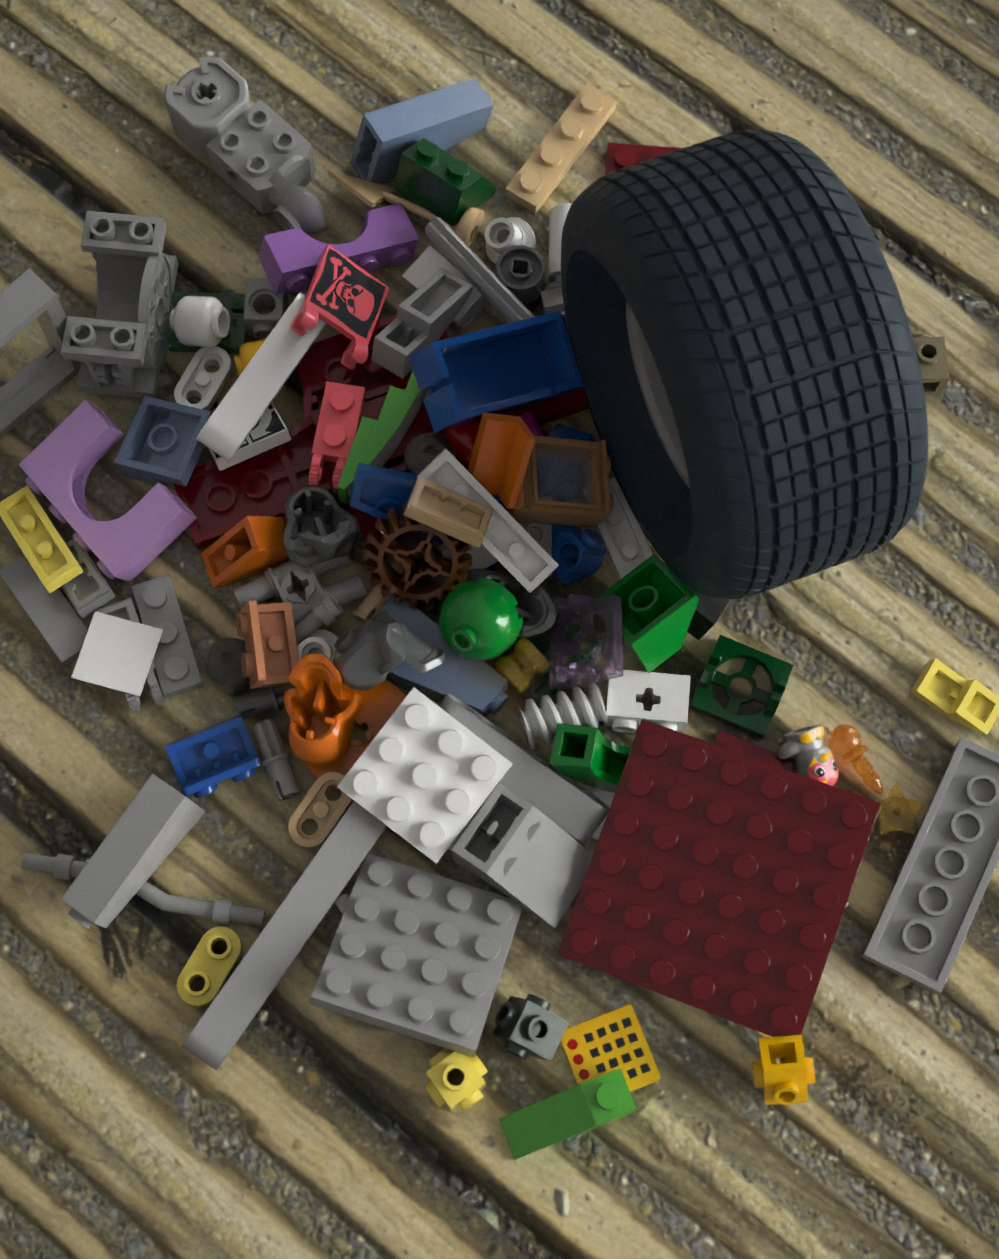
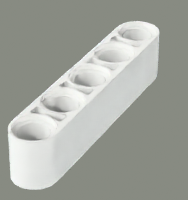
(258, 384)

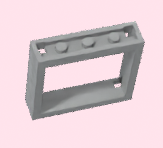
(20, 305)

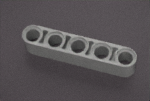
(534, 778)

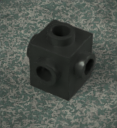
(529, 1027)

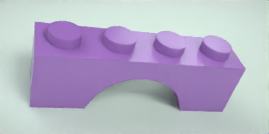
(384, 241)

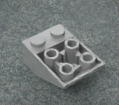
(523, 855)

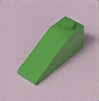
(568, 1114)

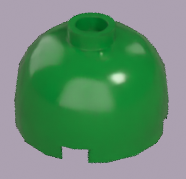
(479, 619)

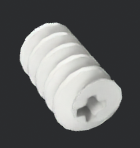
(579, 710)

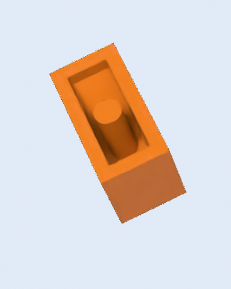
(245, 550)

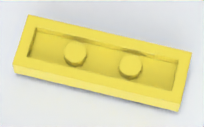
(39, 539)

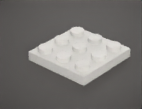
(425, 775)

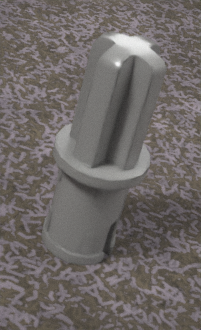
(276, 760)

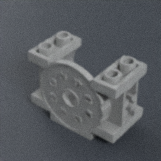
(135, 288)

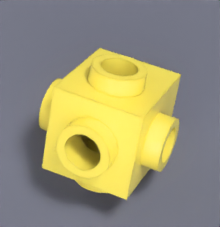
(460, 1096)

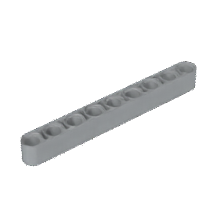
(284, 936)

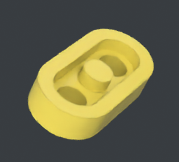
(210, 966)

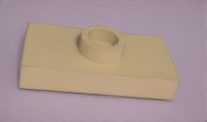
(448, 512)

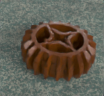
(446, 571)

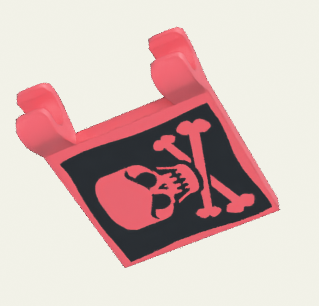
(345, 300)

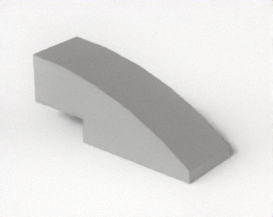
(420, 321)

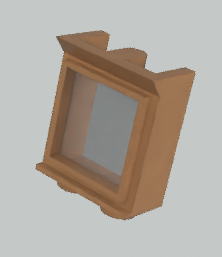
(566, 484)

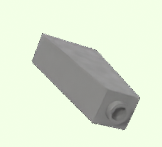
(131, 852)

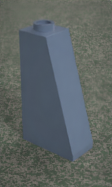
(438, 116)
(466, 679)

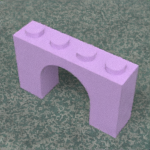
(60, 473)

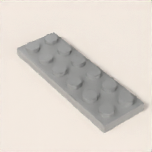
(942, 873)

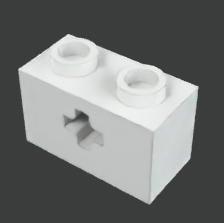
(667, 697)

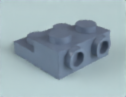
(162, 442)

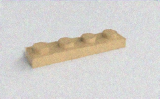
(560, 148)

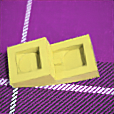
(957, 698)

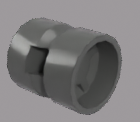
(523, 274)

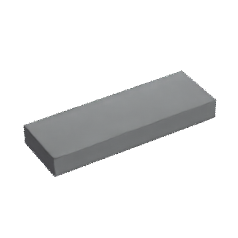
(47, 610)

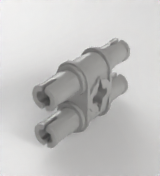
(279, 584)

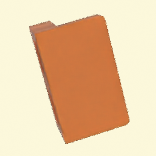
(502, 456)

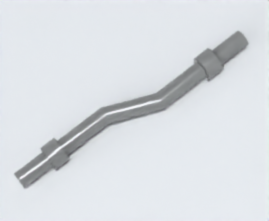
(221, 911)

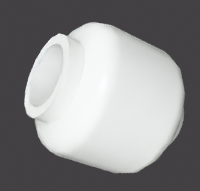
(200, 321)

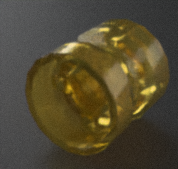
(530, 660)

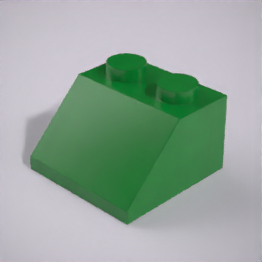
(654, 611)

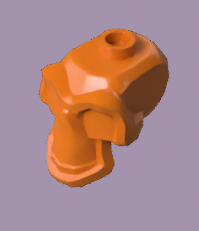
(319, 711)

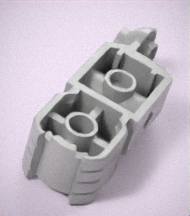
(246, 143)

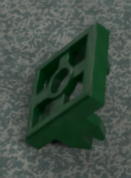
(778, 673)

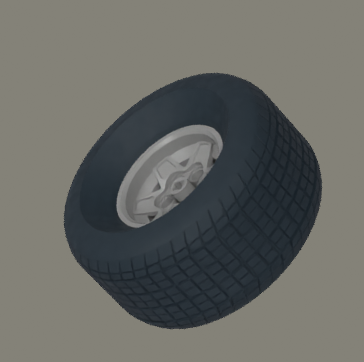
(745, 361)

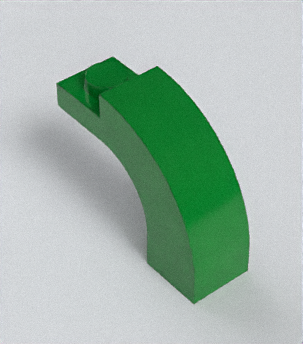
(588, 756)

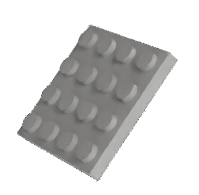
(418, 954)

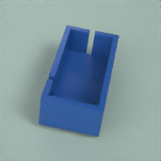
(496, 370)

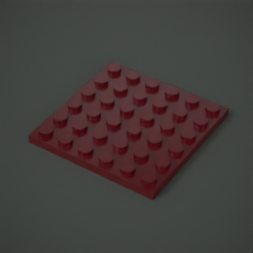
(719, 880)

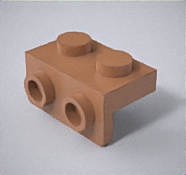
(268, 643)

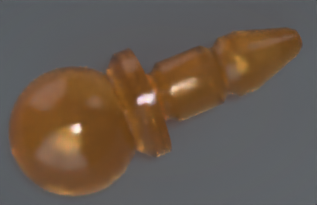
(846, 742)

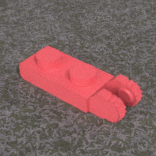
(336, 429)

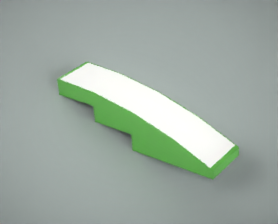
(379, 439)

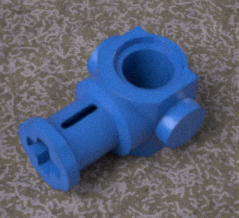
(565, 546)

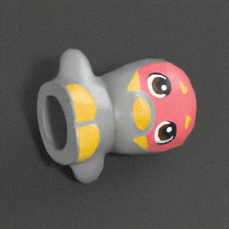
(810, 755)

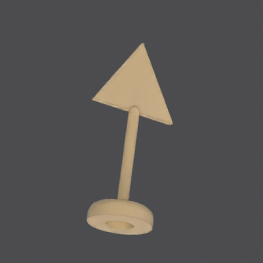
(375, 193)

